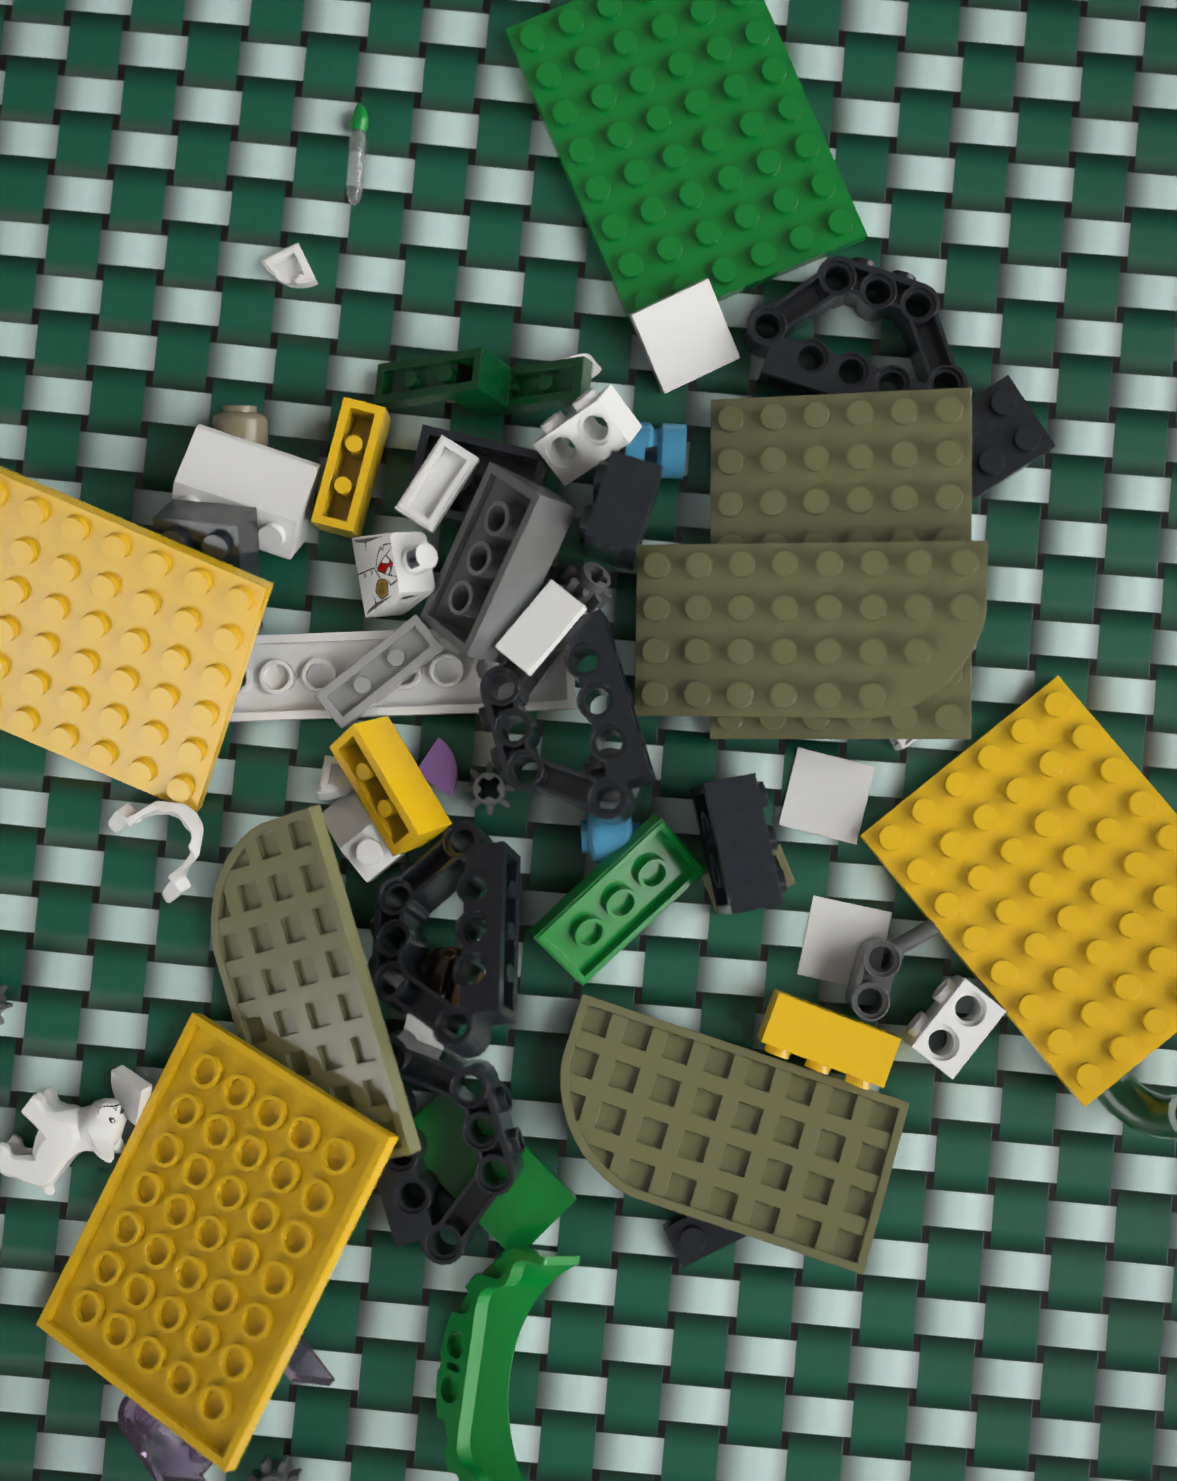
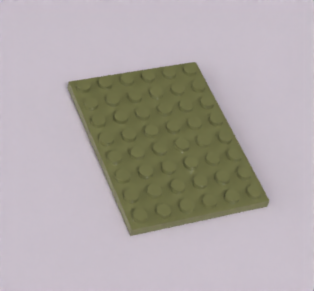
(846, 473)

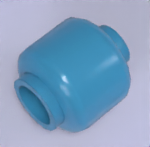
(602, 839)

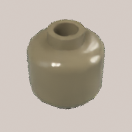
(242, 423)

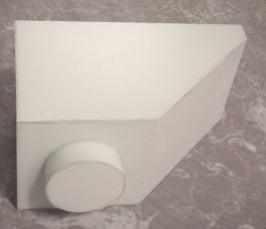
(358, 837)

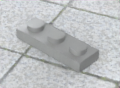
(379, 672)

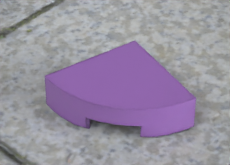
(440, 767)

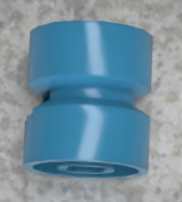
(670, 445)

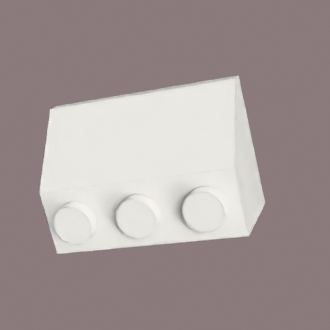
(249, 474)

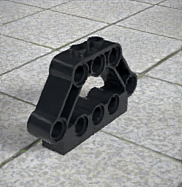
(922, 335)
(624, 769)
(426, 887)
(422, 1219)

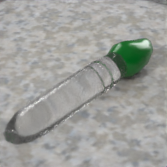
(356, 158)

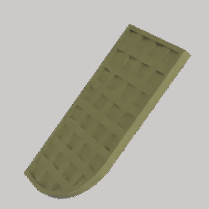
(804, 626)
(301, 971)
(729, 1133)

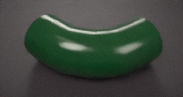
(1141, 1108)

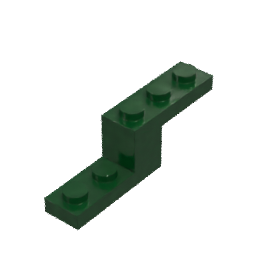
(482, 383)

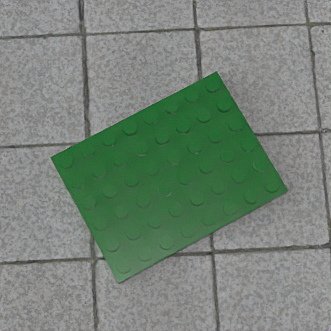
(685, 143)

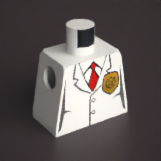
(394, 571)

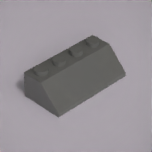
(497, 561)

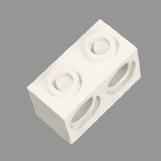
(590, 438)
(963, 1033)

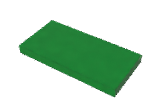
(617, 900)
(513, 1217)

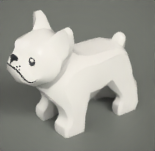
(61, 1136)

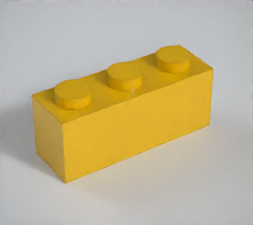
(351, 468)
(390, 785)
(828, 1040)

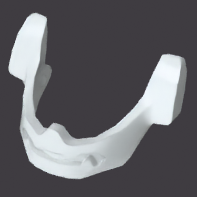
(128, 816)

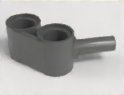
(881, 979)

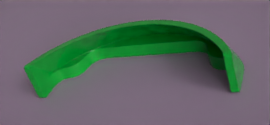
(479, 1358)

